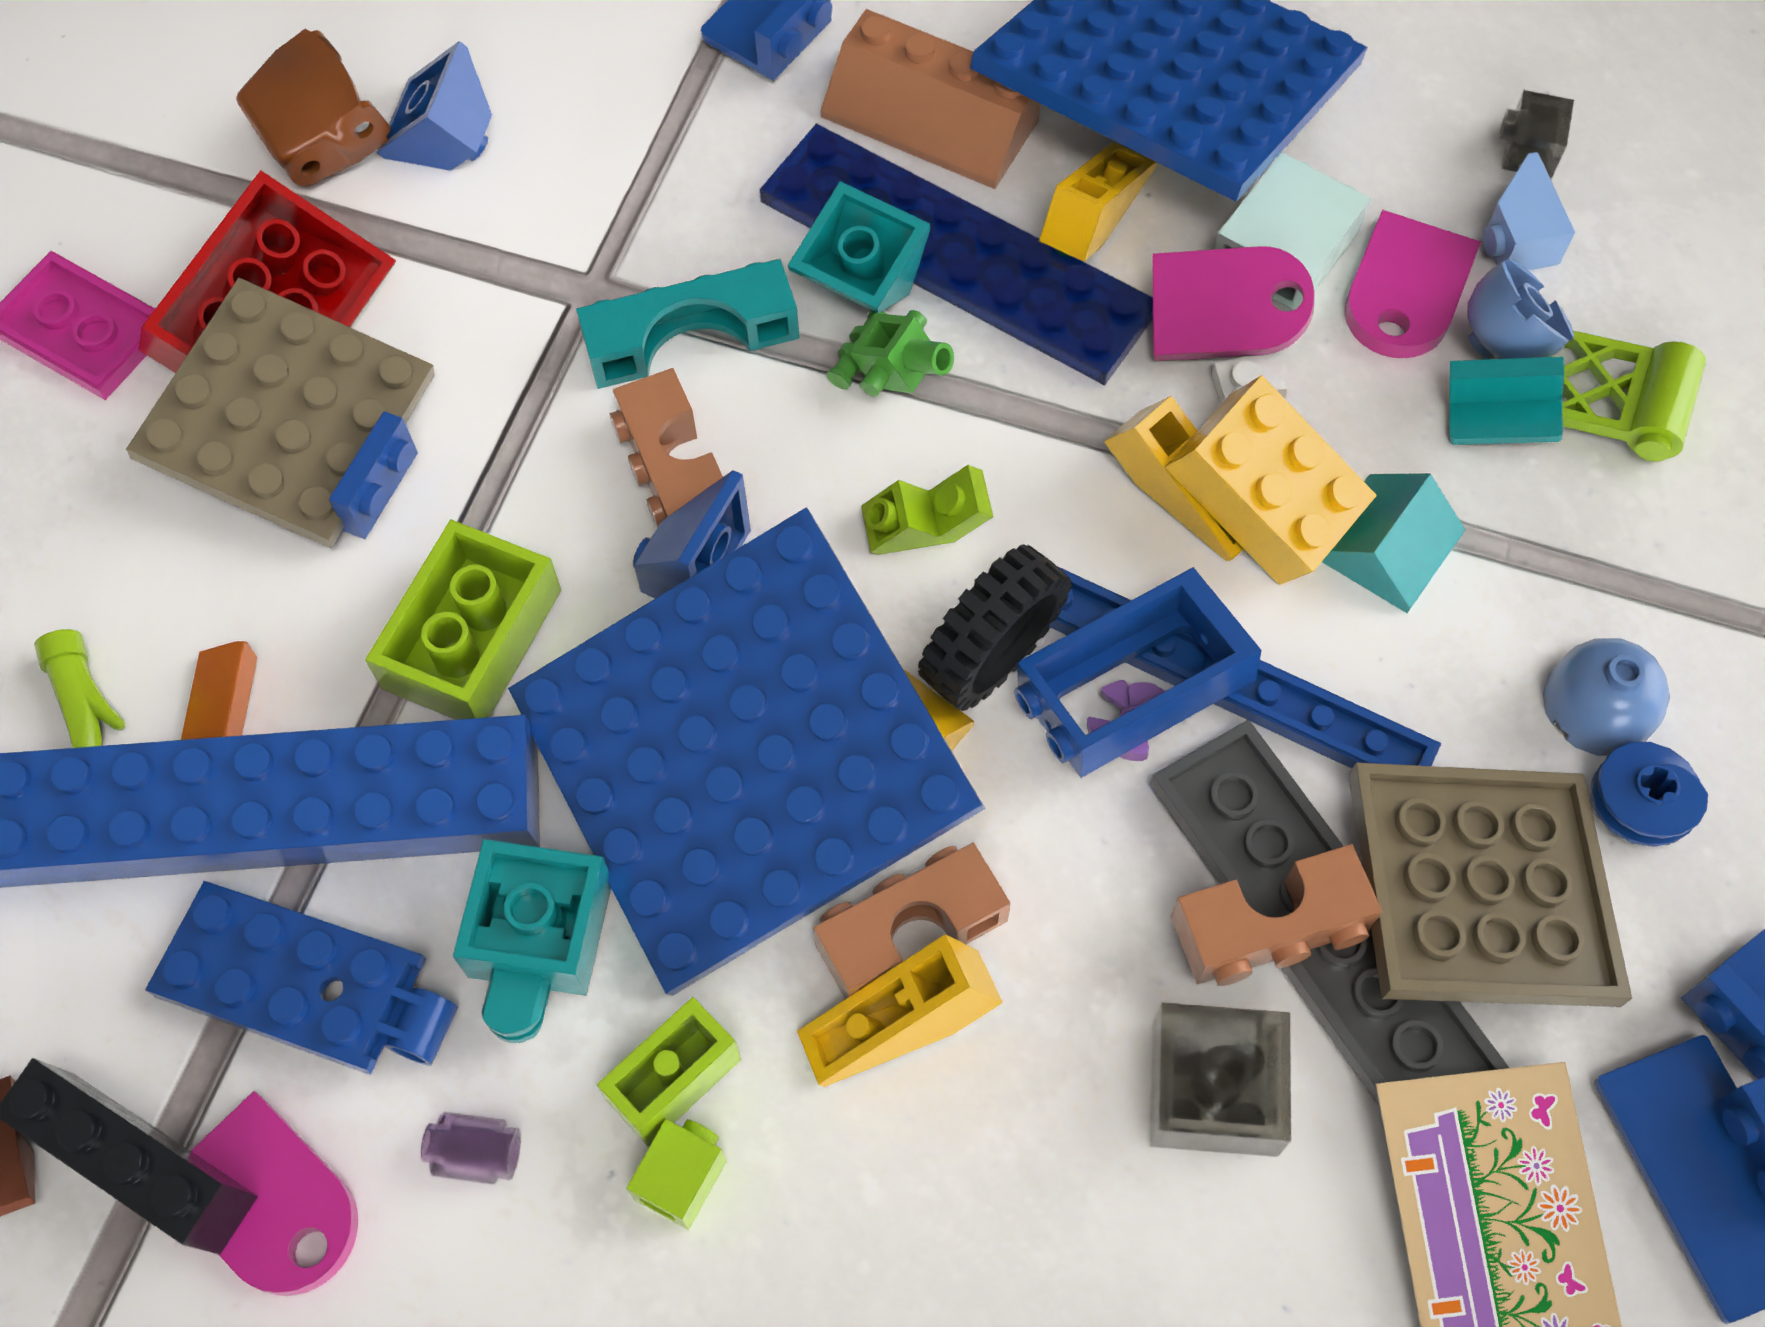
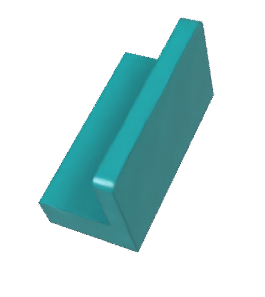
(1506, 400)

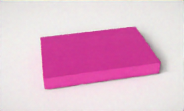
(75, 324)

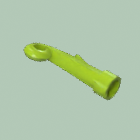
(80, 701)

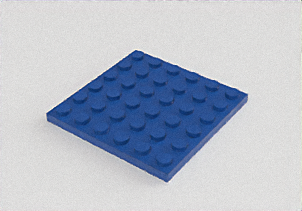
(1177, 80)
(743, 751)

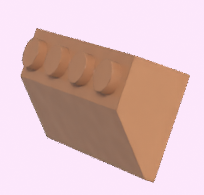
(927, 100)

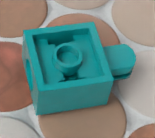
(531, 931)

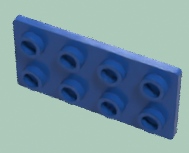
(1703, 1162)

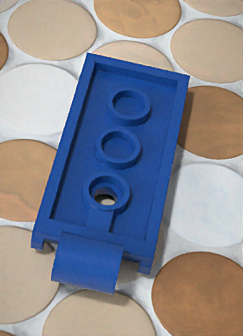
(269, 976)

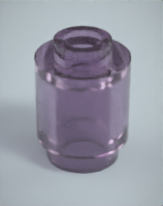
(471, 1148)

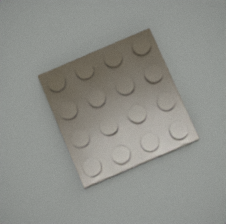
(276, 409)
(1487, 886)

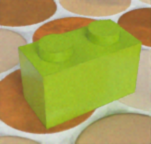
(670, 1070)

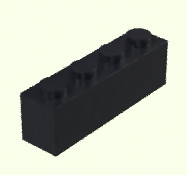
(126, 1157)

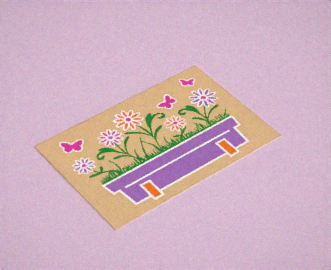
(1497, 1200)

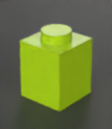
(678, 1171)

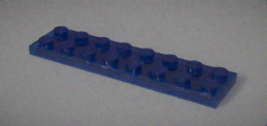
(977, 257)

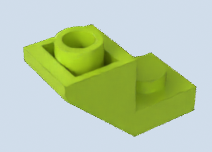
(916, 518)

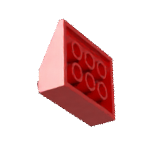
(275, 244)

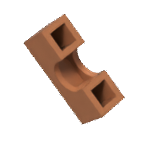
(656, 420)
(951, 892)
(1229, 938)

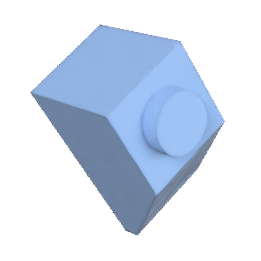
(1529, 220)

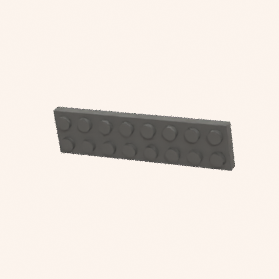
(1252, 828)

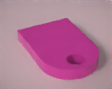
(1410, 279)
(1223, 305)
(294, 1199)

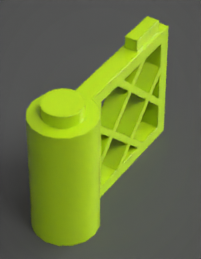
(1658, 396)

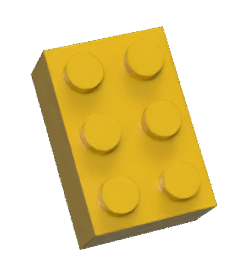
(1271, 481)

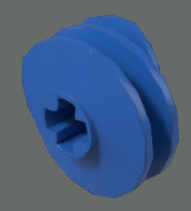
(1648, 794)

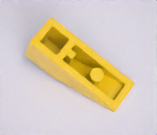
(1094, 200)
(1145, 448)
(901, 1011)

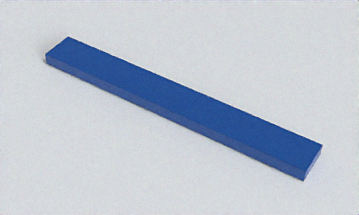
(1271, 701)

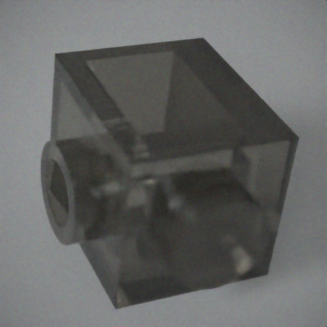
(1539, 126)

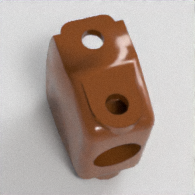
(309, 110)

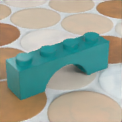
(743, 302)

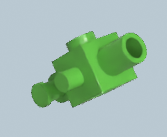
(891, 354)

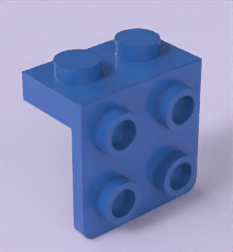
(766, 32)
(373, 475)
(1734, 1004)

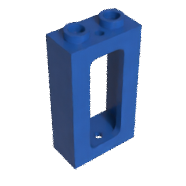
(1171, 608)

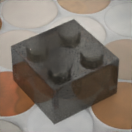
(1221, 1079)

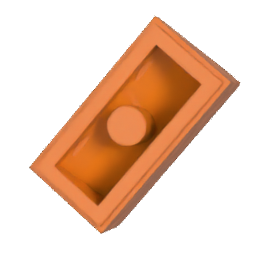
(220, 692)

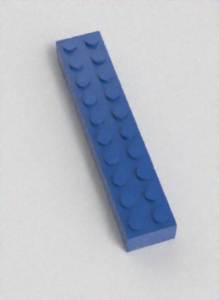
(266, 800)

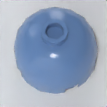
(1513, 317)
(1607, 695)

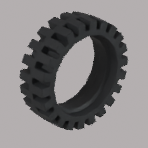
(994, 626)

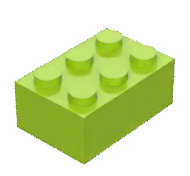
(464, 623)

